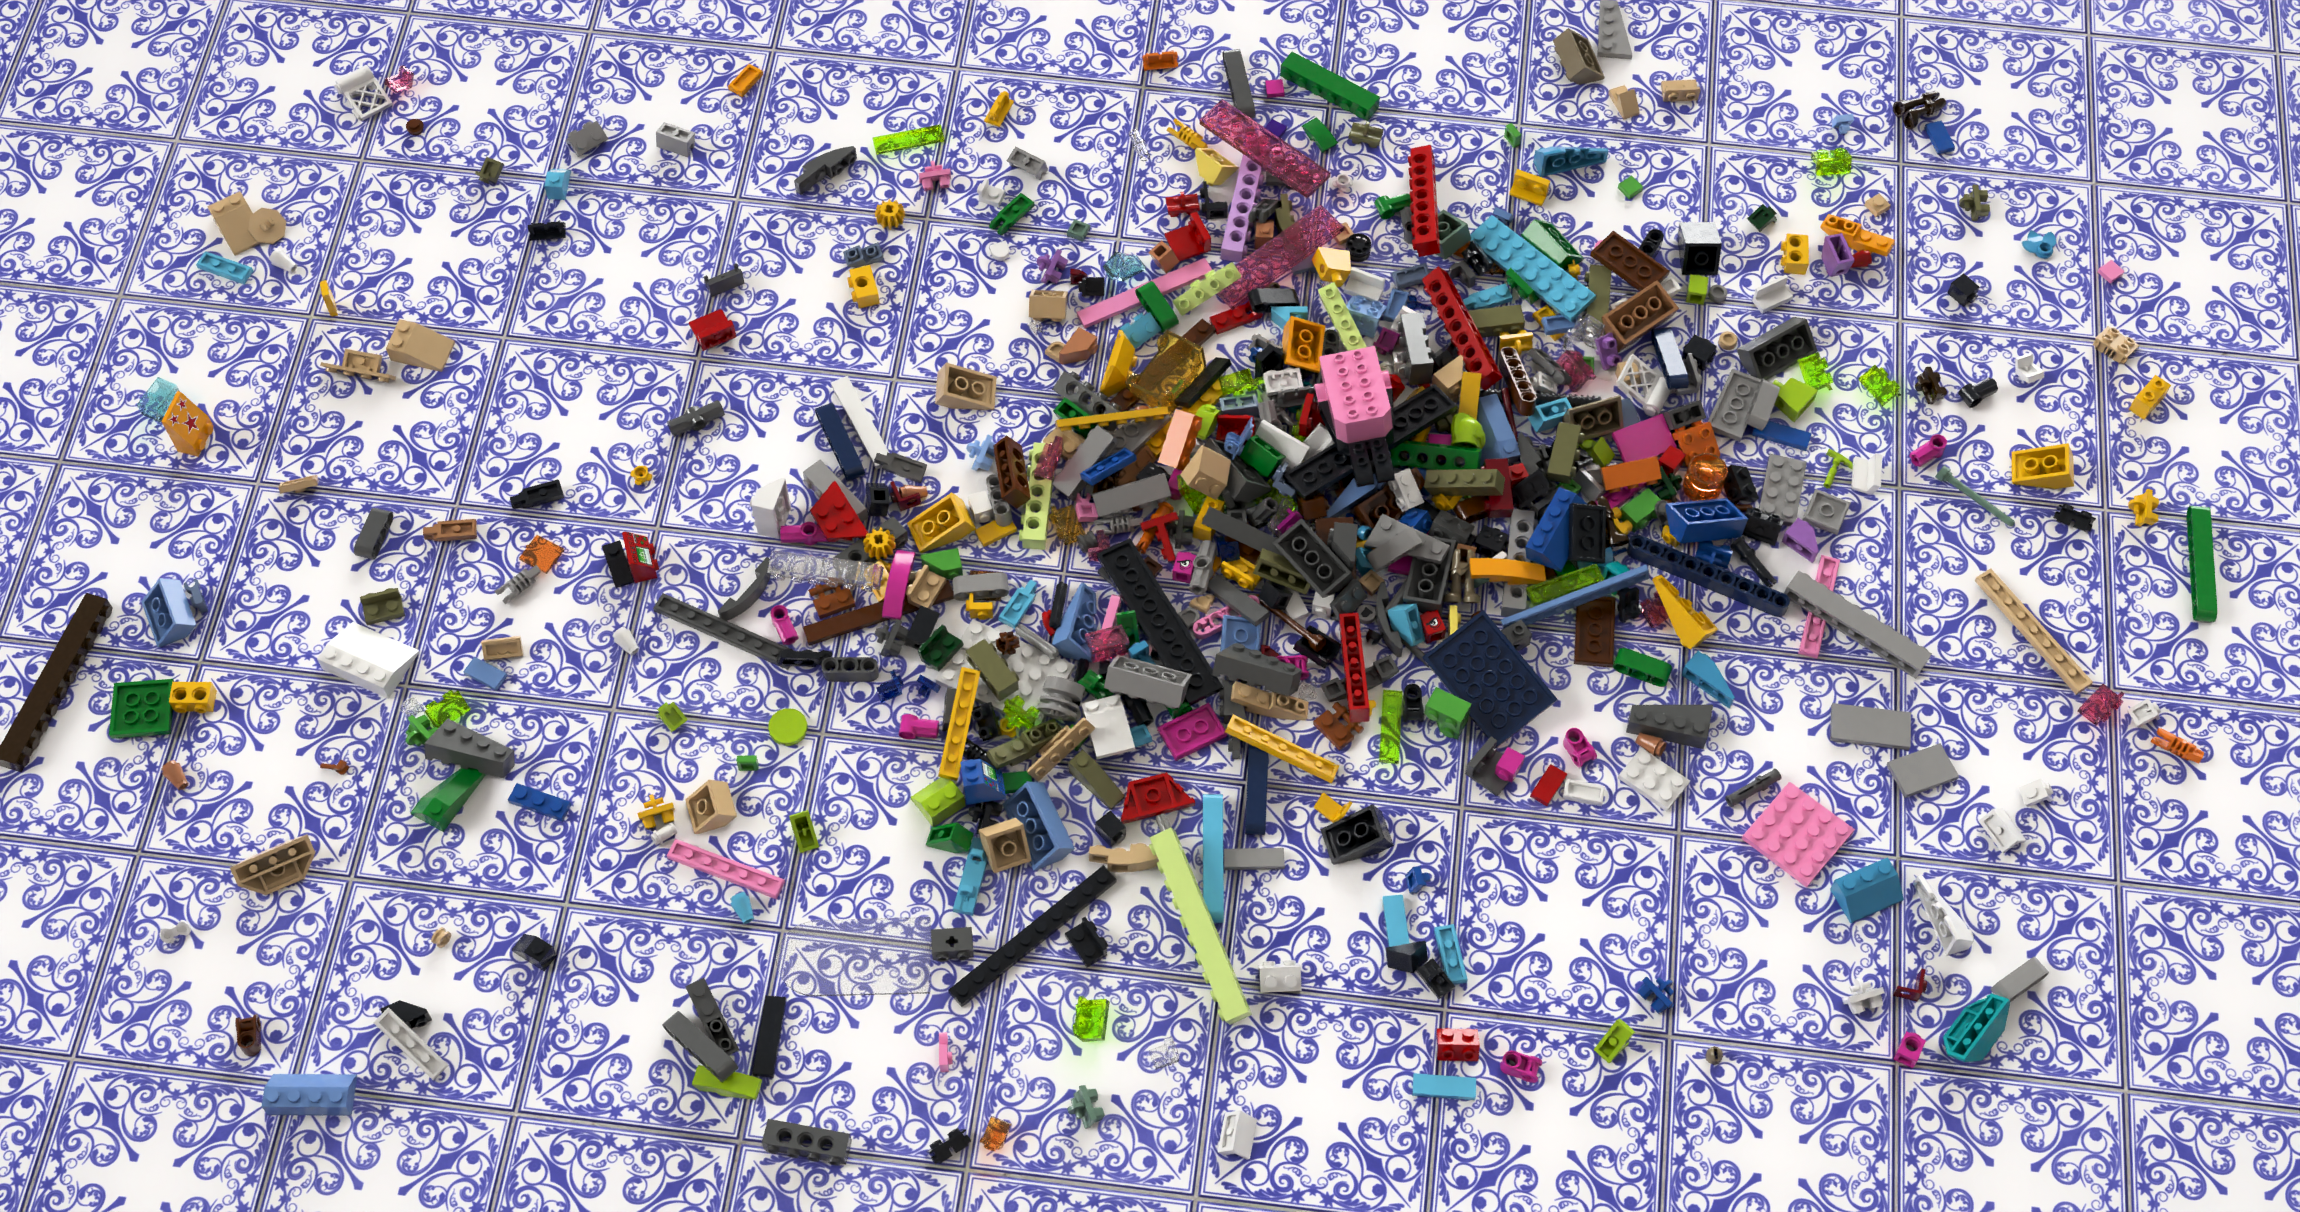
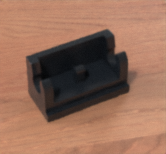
(921, 627)

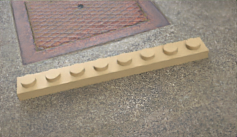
(2033, 631)

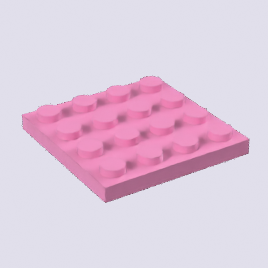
(1798, 834)

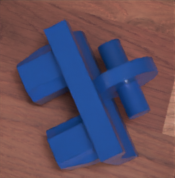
(1714, 554)
(1649, 988)

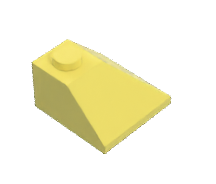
(1213, 166)

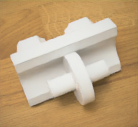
(1855, 1001)

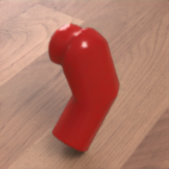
(1046, 619)

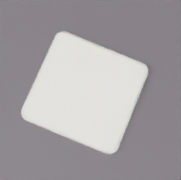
(1604, 374)

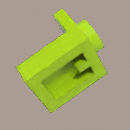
(671, 716)

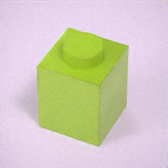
(1697, 289)

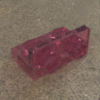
(1577, 368)
(1049, 458)
(1654, 610)
(1107, 643)
(2100, 704)

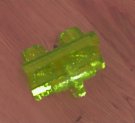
(1017, 715)

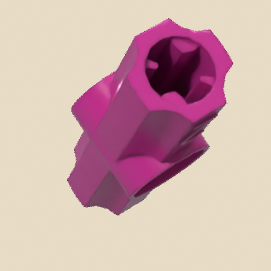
(798, 533)

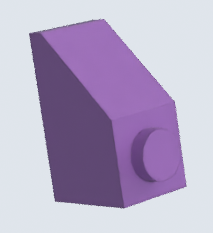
(1802, 539)

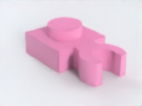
(1085, 511)
(945, 1057)

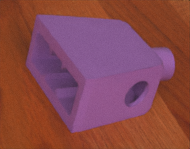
(1836, 255)

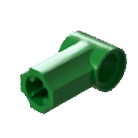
(1389, 206)

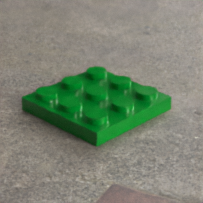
(141, 709)

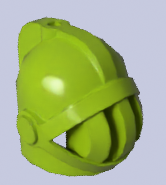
(1467, 430)

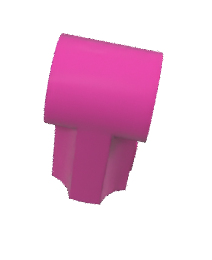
(1928, 450)
(783, 625)
(914, 727)

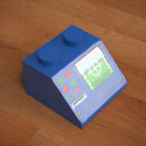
(981, 782)

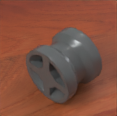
(1087, 541)

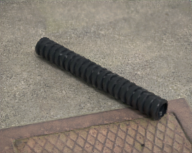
(1574, 401)

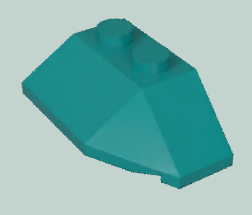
(1977, 1028)

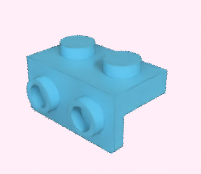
(1141, 329)

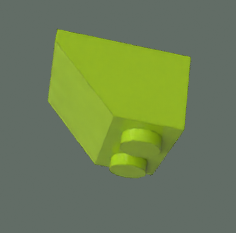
(939, 800)

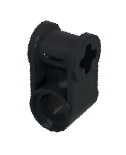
(1413, 707)

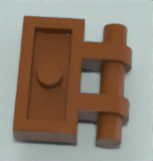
(831, 603)
(1334, 730)

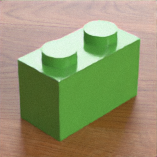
(1640, 510)

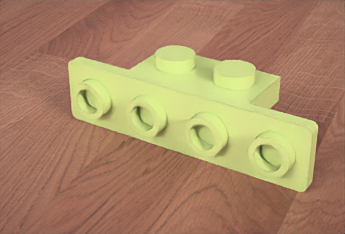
(1208, 287)

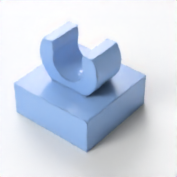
(1843, 122)

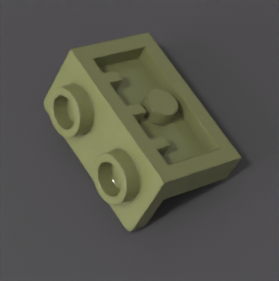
(382, 606)

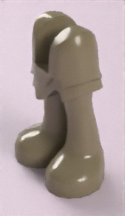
(1458, 569)

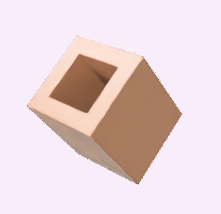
(1164, 257)

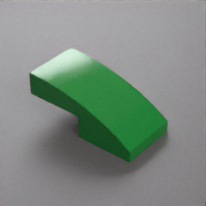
(1320, 134)

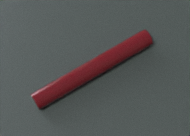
(1508, 410)

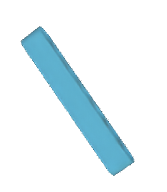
(1213, 856)

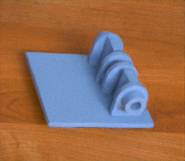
(1234, 442)

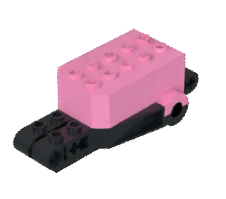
(1358, 411)

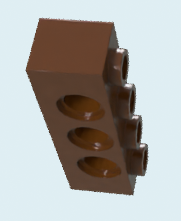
(1011, 472)

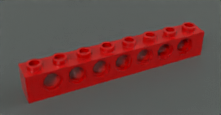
(1424, 201)
(1461, 327)

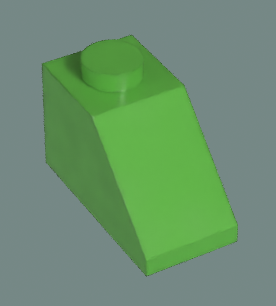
(944, 563)

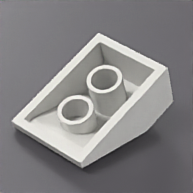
(1111, 726)

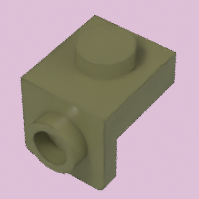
(490, 170)

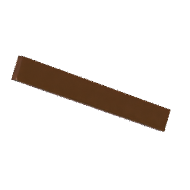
(861, 618)

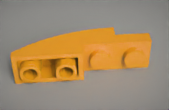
(1856, 237)

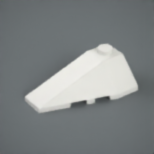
(1947, 924)

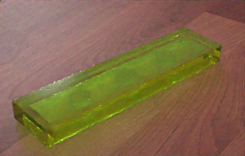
(908, 139)
(1564, 584)
(1390, 726)

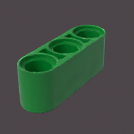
(1156, 304)
(1642, 667)

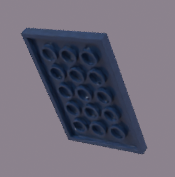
(1491, 675)

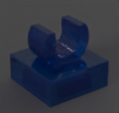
(927, 686)

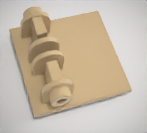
(2114, 340)

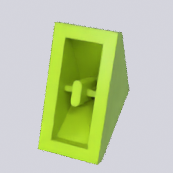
(803, 831)

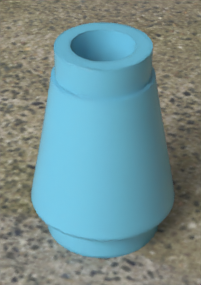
(742, 906)

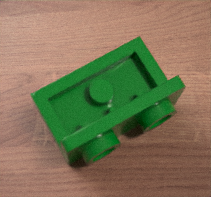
(1521, 286)

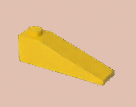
(1688, 624)

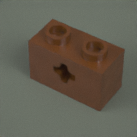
(1312, 508)

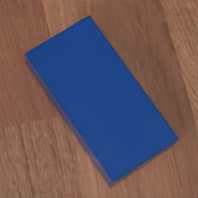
(1939, 137)

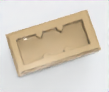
(298, 485)
(502, 648)

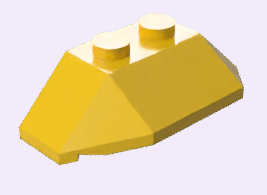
(1119, 365)

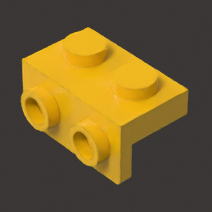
(1241, 572)

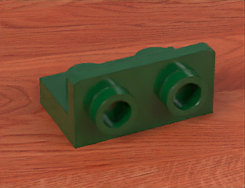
(939, 648)

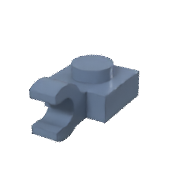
(197, 598)

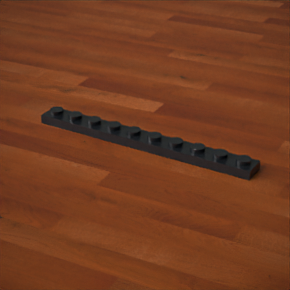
(1032, 936)

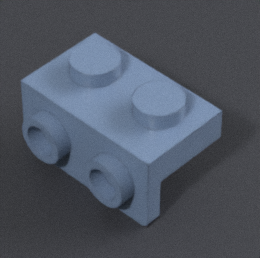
(1279, 483)

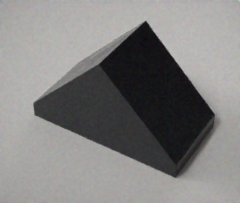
(1407, 956)

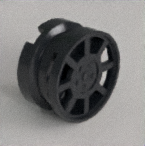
(1358, 247)

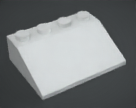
(367, 659)

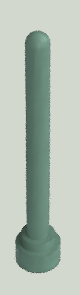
(1945, 475)

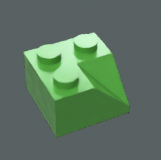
(1448, 711)

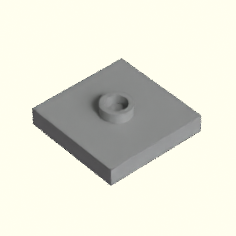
(1826, 511)

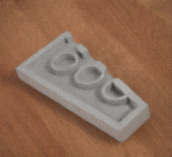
(1611, 32)
(1136, 435)
(1387, 527)

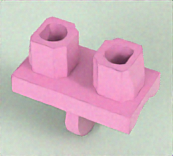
(935, 173)

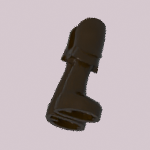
(1911, 116)
(1615, 538)

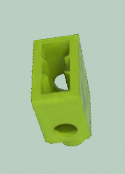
(1794, 398)

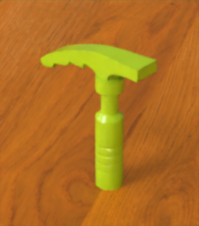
(1836, 462)

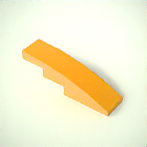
(1508, 570)

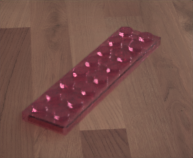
(1265, 148)
(1281, 254)

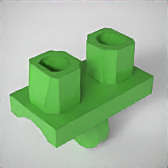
(417, 730)

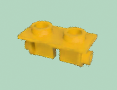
(999, 109)

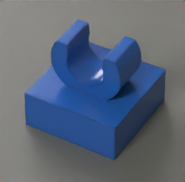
(1416, 879)

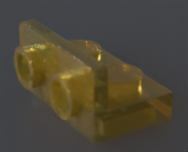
(1067, 524)

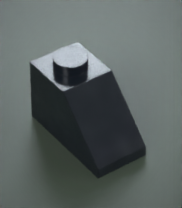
(1444, 356)
(617, 564)
(535, 951)

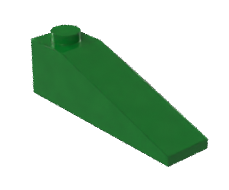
(446, 799)

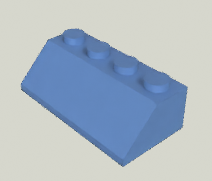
(1042, 824)
(310, 1094)

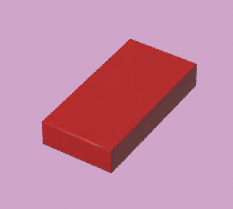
(1548, 785)

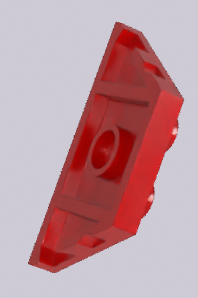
(836, 516)
(1153, 797)

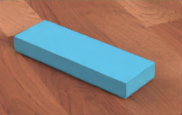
(224, 267)
(1395, 920)
(1450, 953)
(1444, 1086)

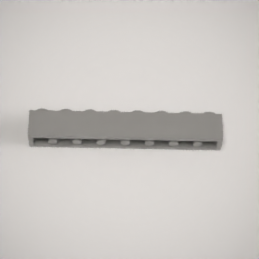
(1857, 624)

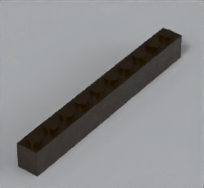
(54, 682)

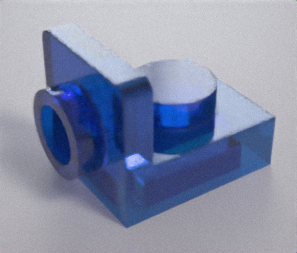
(1227, 550)
(890, 689)

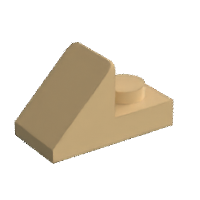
(1624, 101)

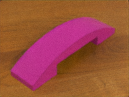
(897, 584)

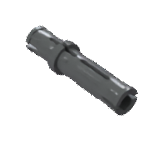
(1760, 783)

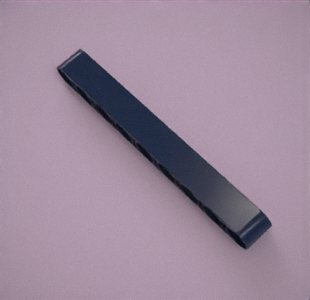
(1715, 582)

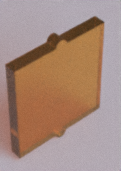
(541, 553)

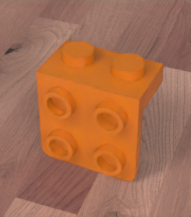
(1696, 440)

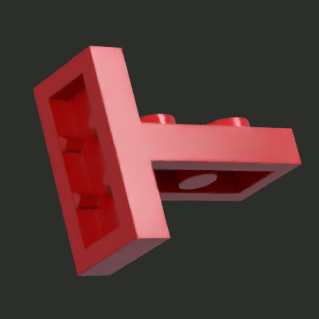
(1162, 533)

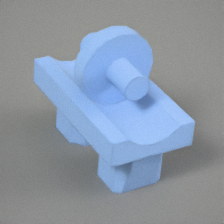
(981, 460)

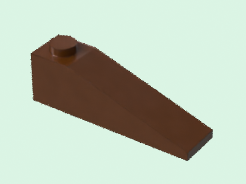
(1382, 502)

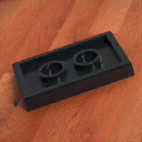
(1587, 533)

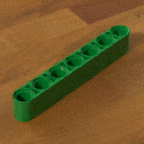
(2201, 564)

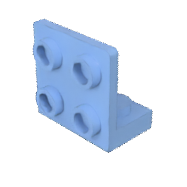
(1366, 314)

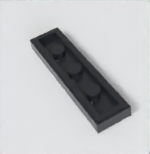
(1202, 382)
(769, 1036)

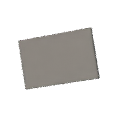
(1922, 770)

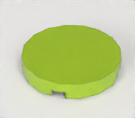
(787, 727)

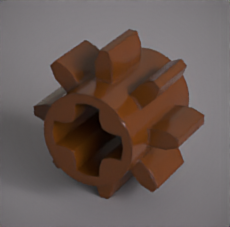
(1007, 643)

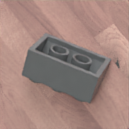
(1342, 542)

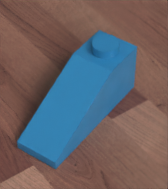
(1706, 675)

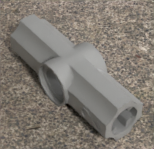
(1203, 567)

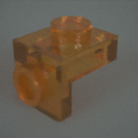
(995, 1134)

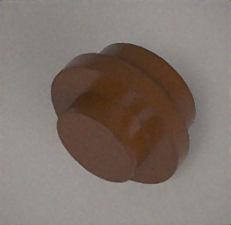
(415, 126)

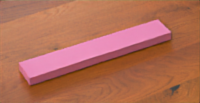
(1814, 626)
(725, 869)

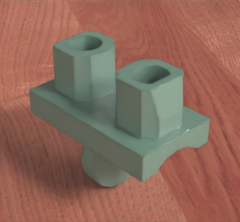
(1083, 1107)

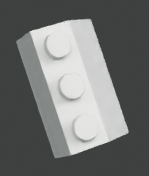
(1294, 450)
(771, 508)

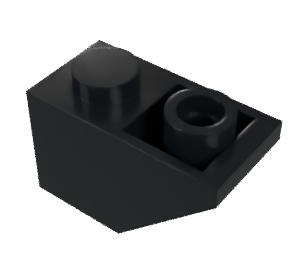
(877, 499)
(410, 1014)

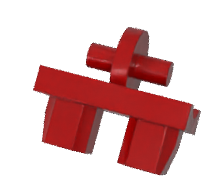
(1182, 204)

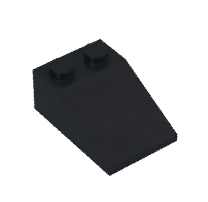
(1357, 836)

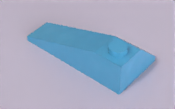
(1562, 159)

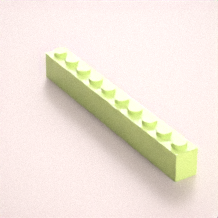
(1200, 926)

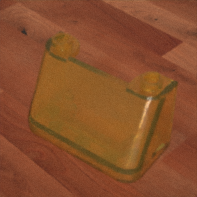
(1168, 372)

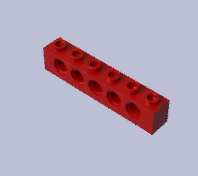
(1354, 668)

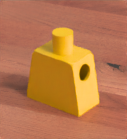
(1332, 265)

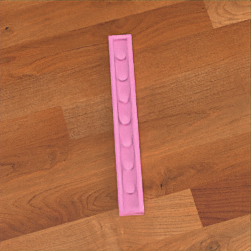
(1128, 299)

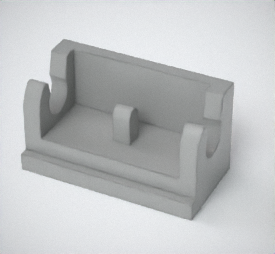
(675, 139)
(1027, 162)

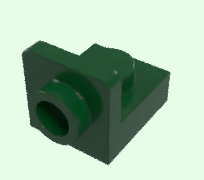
(1762, 217)

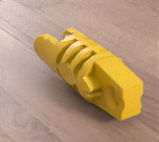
(1187, 135)

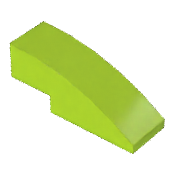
(735, 1086)

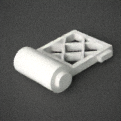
(357, 83)
(1654, 395)

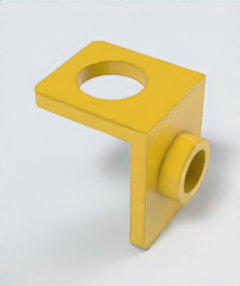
(1330, 808)

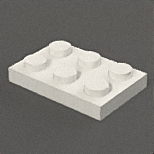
(1654, 779)

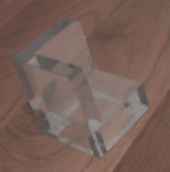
(1165, 1054)

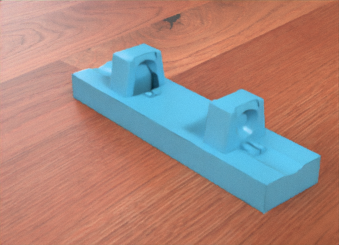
(971, 879)

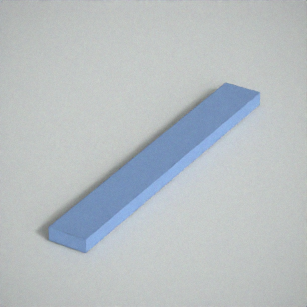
(1579, 597)

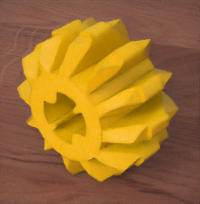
(889, 214)
(879, 543)

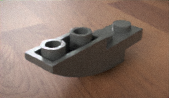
(827, 164)
(1529, 457)
(1226, 711)
(711, 1016)

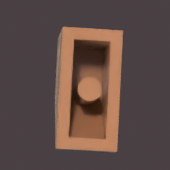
(1264, 232)
(1079, 347)

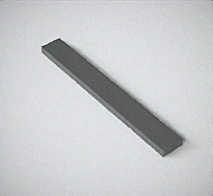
(719, 628)

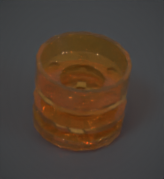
(1705, 477)

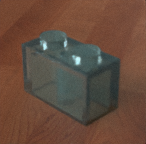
(157, 399)

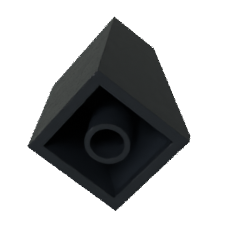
(1699, 248)

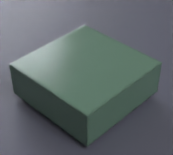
(1078, 230)

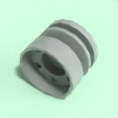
(1062, 695)

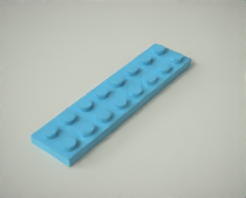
(1538, 271)

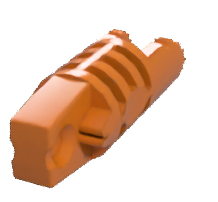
(2177, 746)

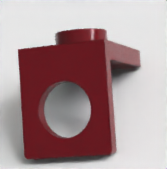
(902, 502)
(1915, 993)

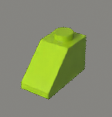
(1209, 414)

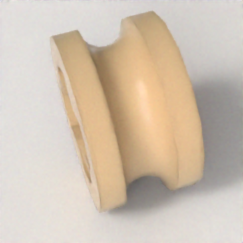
(441, 937)

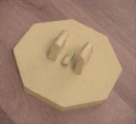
(267, 226)

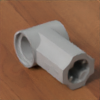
(1268, 413)

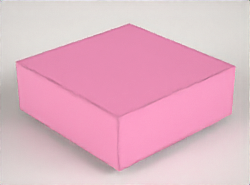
(2110, 271)

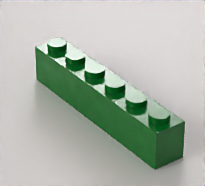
(1329, 86)

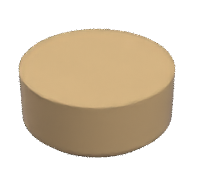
(1727, 340)

